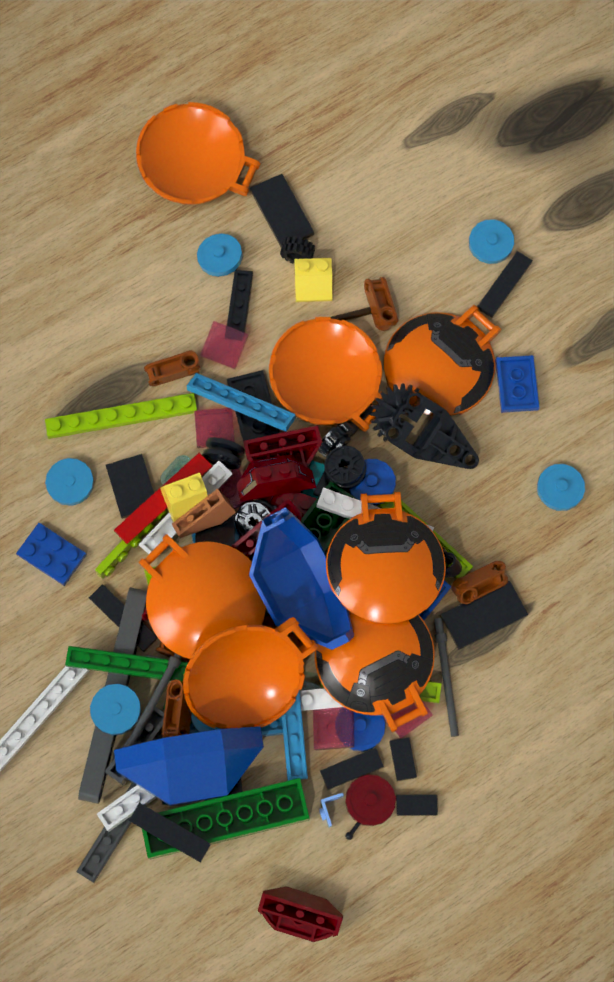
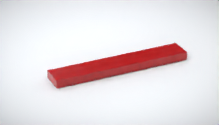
(155, 504)

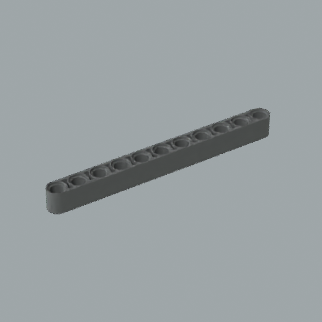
(103, 743)

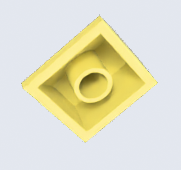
(313, 279)
(183, 495)

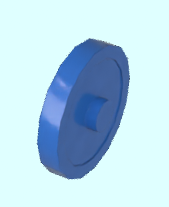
(377, 481)
(367, 731)

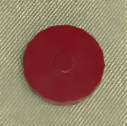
(370, 800)

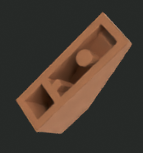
(206, 514)

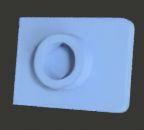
(323, 811)

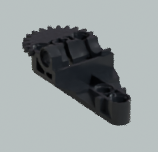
(437, 435)

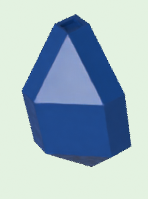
(294, 581)
(191, 764)

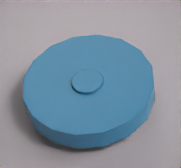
(491, 241)
(219, 255)
(69, 481)
(560, 487)
(115, 709)

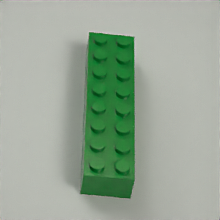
(235, 815)

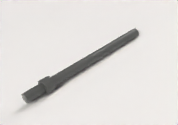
(441, 638)
(174, 663)

